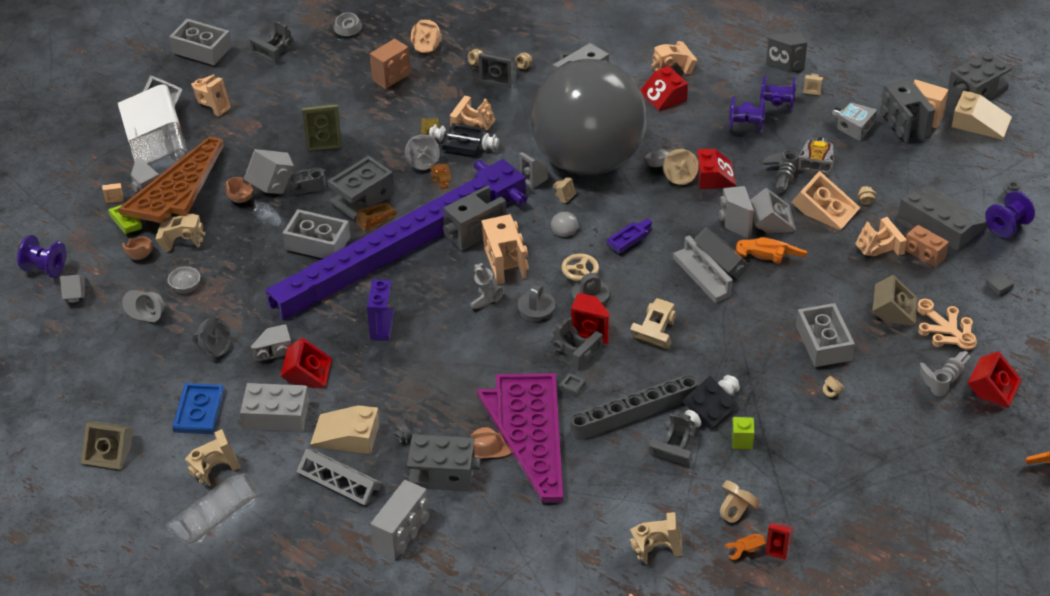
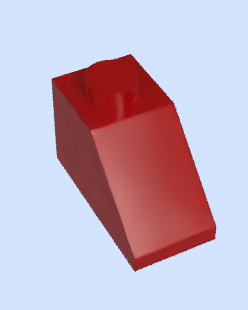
(779, 540)

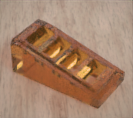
(373, 215)

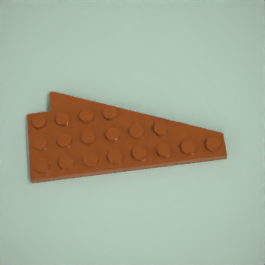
(176, 187)

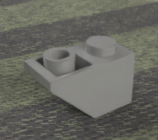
(271, 343)

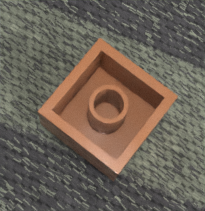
(390, 63)

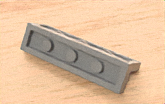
(704, 270)
(344, 471)

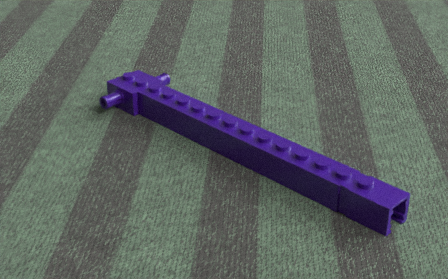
(389, 241)

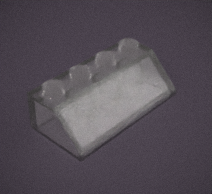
(213, 509)

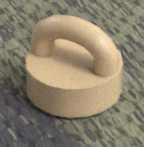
(834, 384)

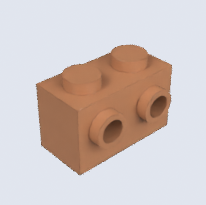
(926, 246)

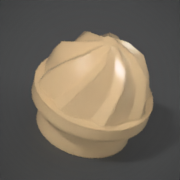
(473, 57)
(524, 60)
(866, 195)

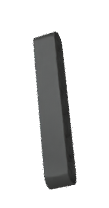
(631, 407)

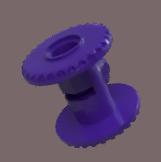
(778, 95)
(747, 113)
(1003, 219)
(50, 260)

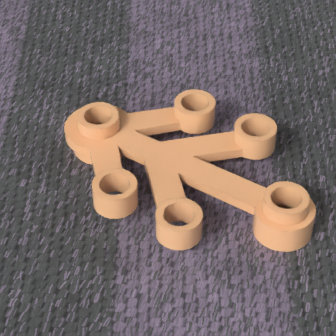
(964, 340)

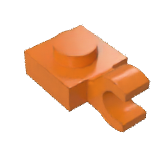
(750, 544)

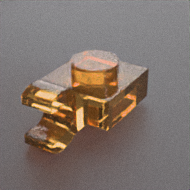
(441, 173)

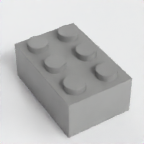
(200, 41)
(315, 234)
(825, 335)
(274, 407)
(399, 520)

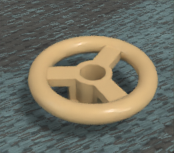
(578, 269)

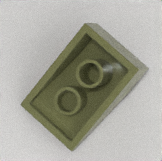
(322, 127)

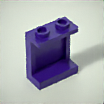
(379, 316)

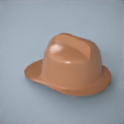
(489, 444)

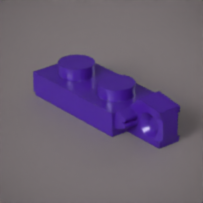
(629, 235)

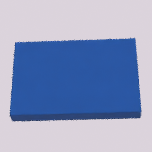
(198, 408)

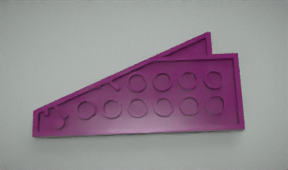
(527, 419)

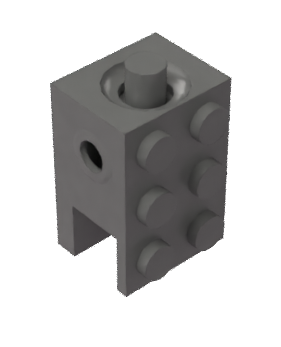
(979, 76)
(907, 109)
(361, 186)
(465, 217)
(442, 462)

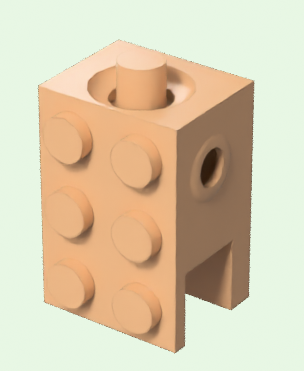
(499, 236)

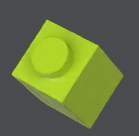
(742, 433)

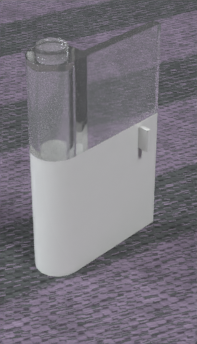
(153, 125)

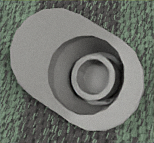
(143, 305)

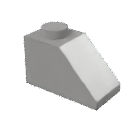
(533, 170)
(142, 175)
(72, 287)

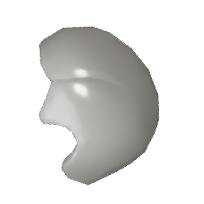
(564, 224)

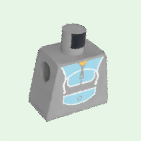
(855, 119)

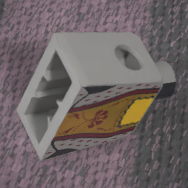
(816, 157)

